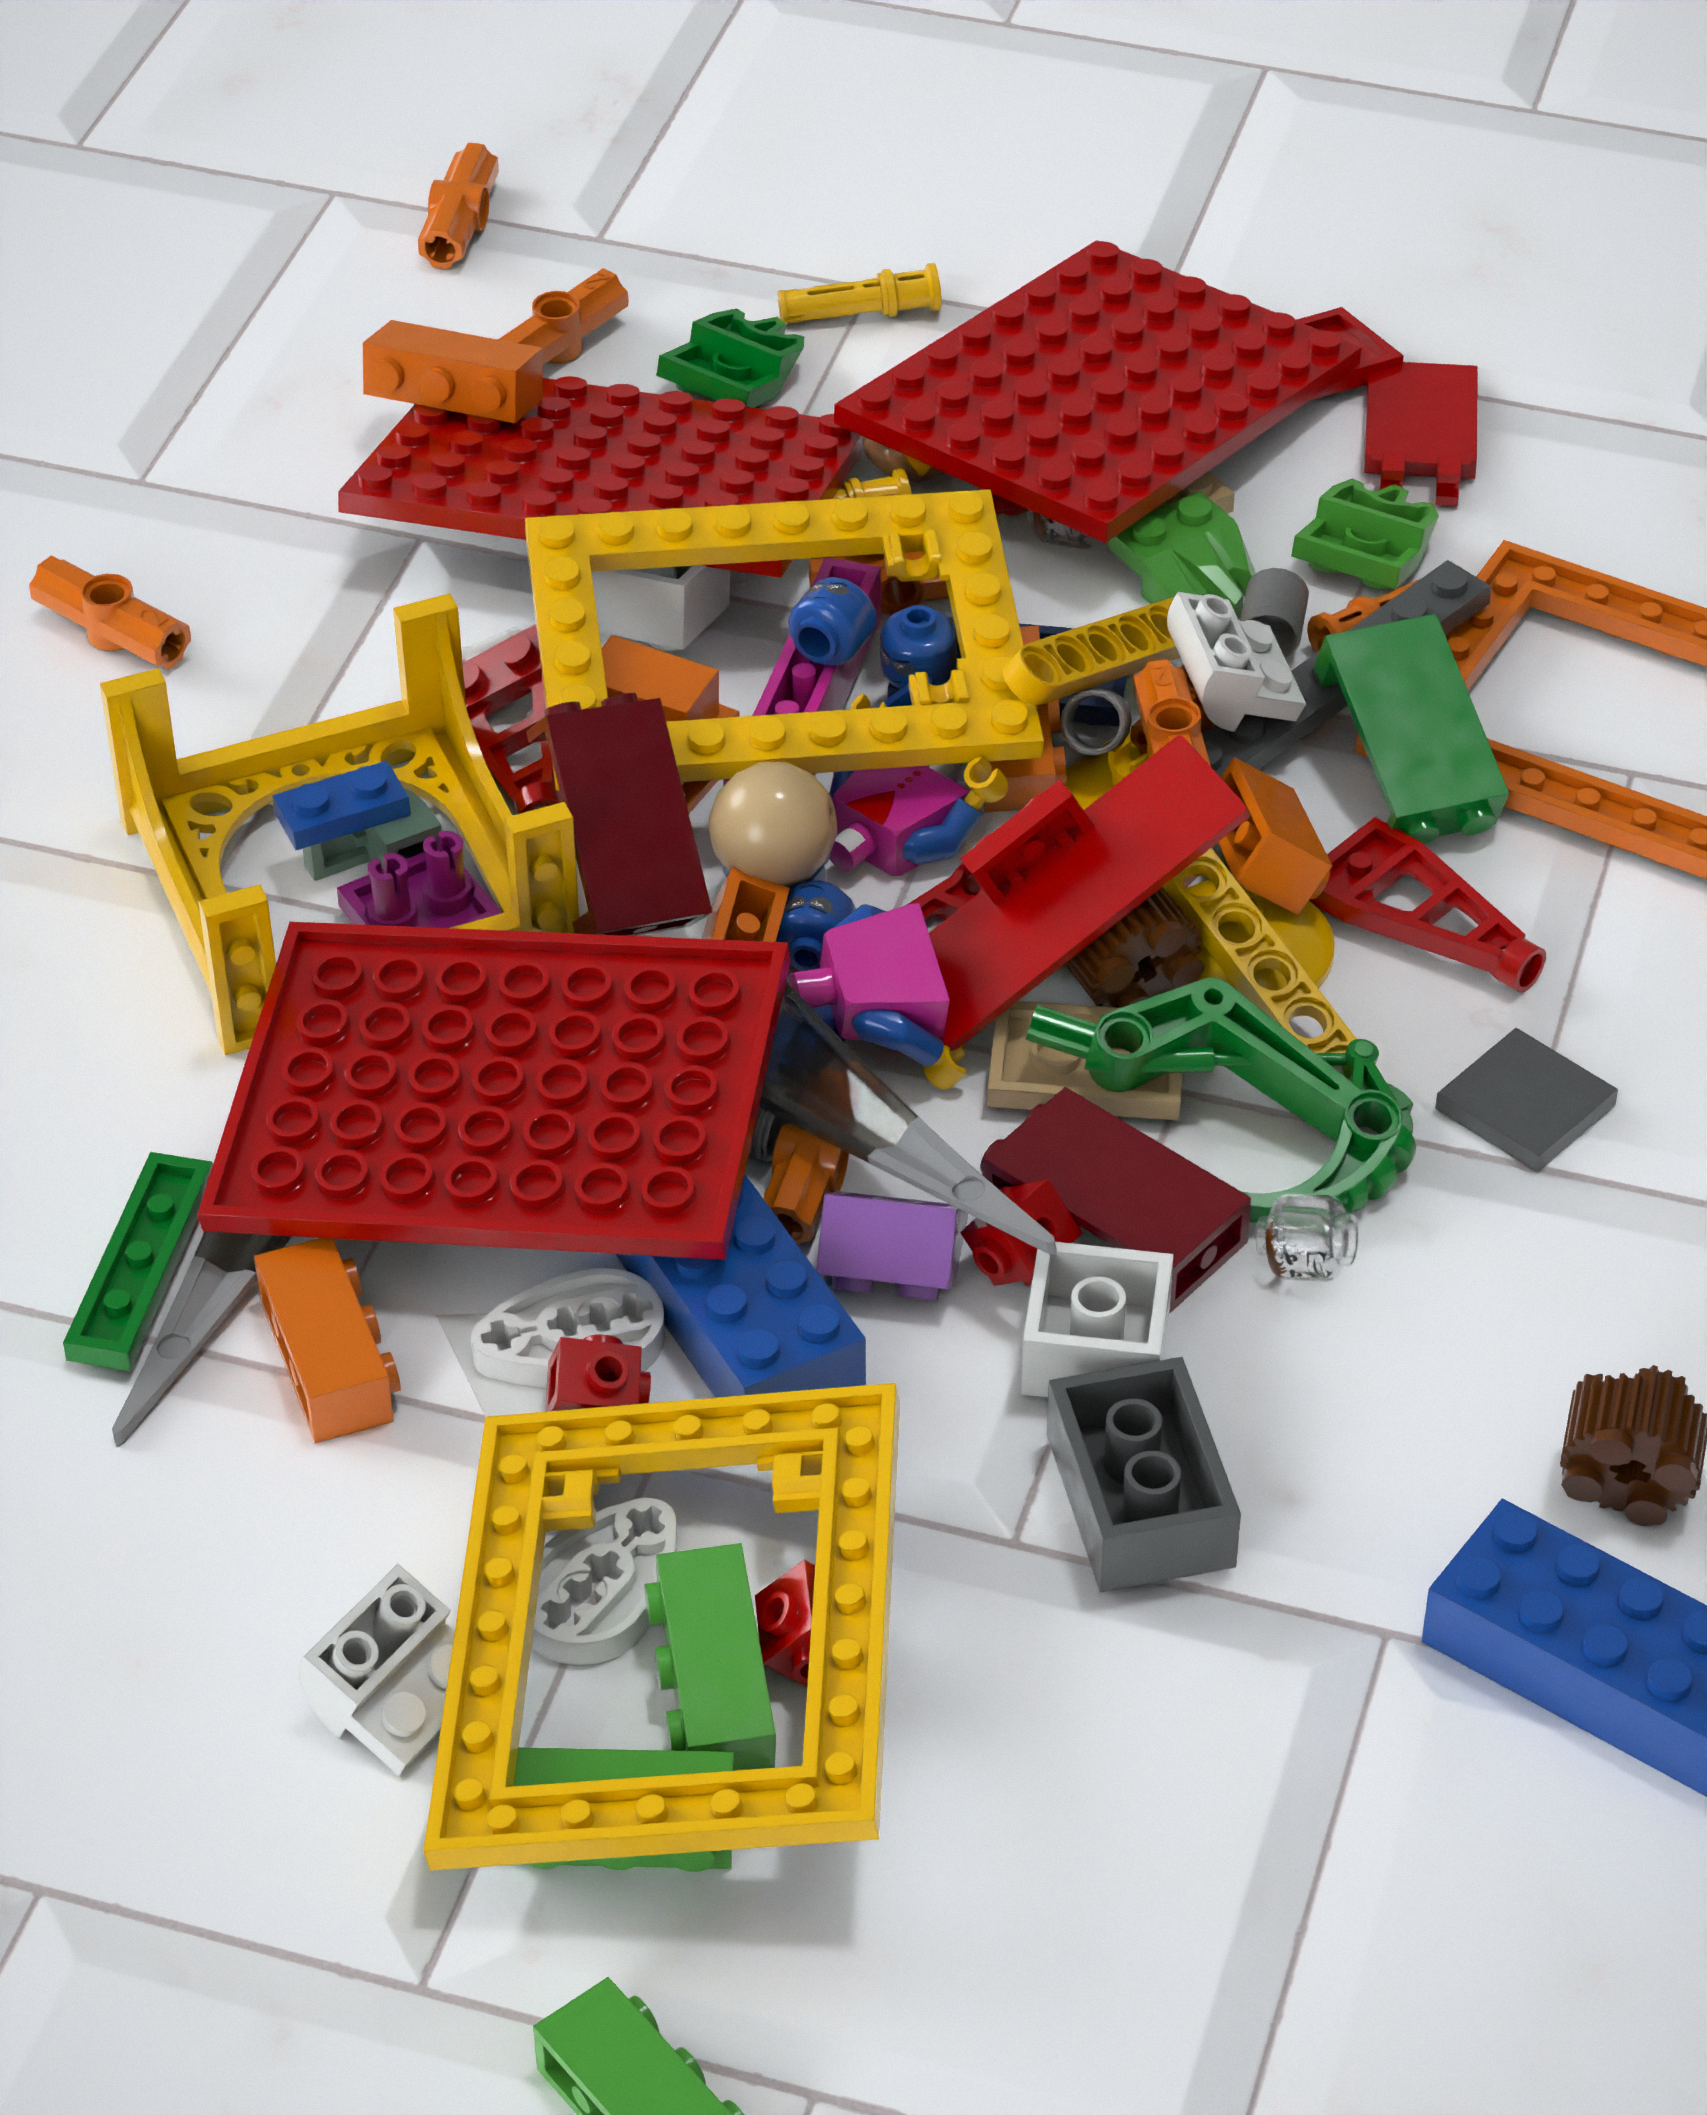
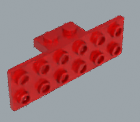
(1070, 874)

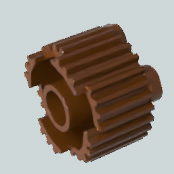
(1140, 955)
(1634, 1444)

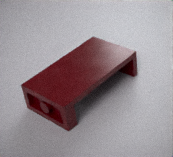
(627, 816)
(1125, 1187)

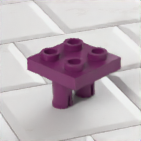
(418, 890)

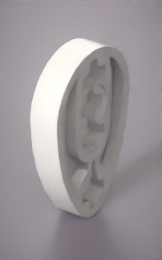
(574, 1301)
(620, 1611)

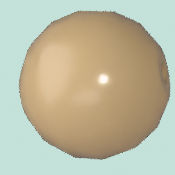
(773, 823)

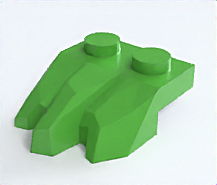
(1367, 534)
(1187, 550)

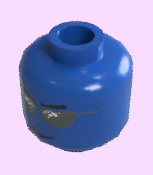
(832, 621)
(918, 642)
(807, 916)

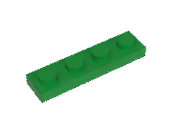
(138, 1262)

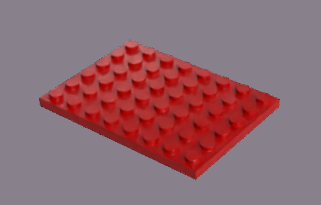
(1098, 389)
(598, 454)
(500, 1090)

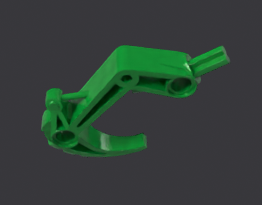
(1218, 1026)

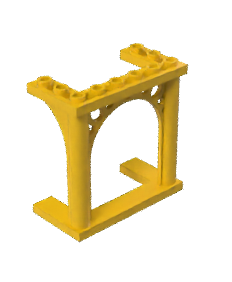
(165, 799)

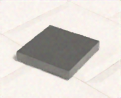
(1526, 1099)

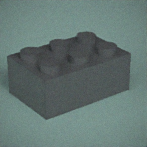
(1142, 1474)

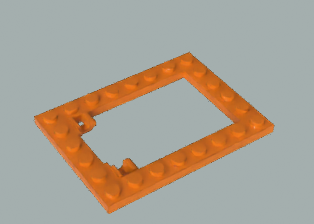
(1624, 610)

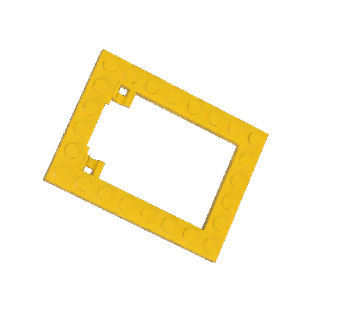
(945, 723)
(539, 1476)

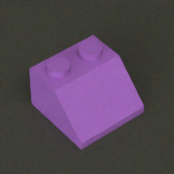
(890, 1242)

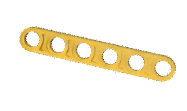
(1091, 654)
(1262, 951)

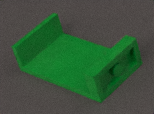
(1416, 726)

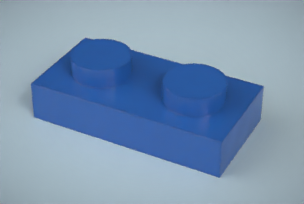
(341, 805)

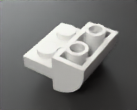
(1232, 662)
(384, 1670)

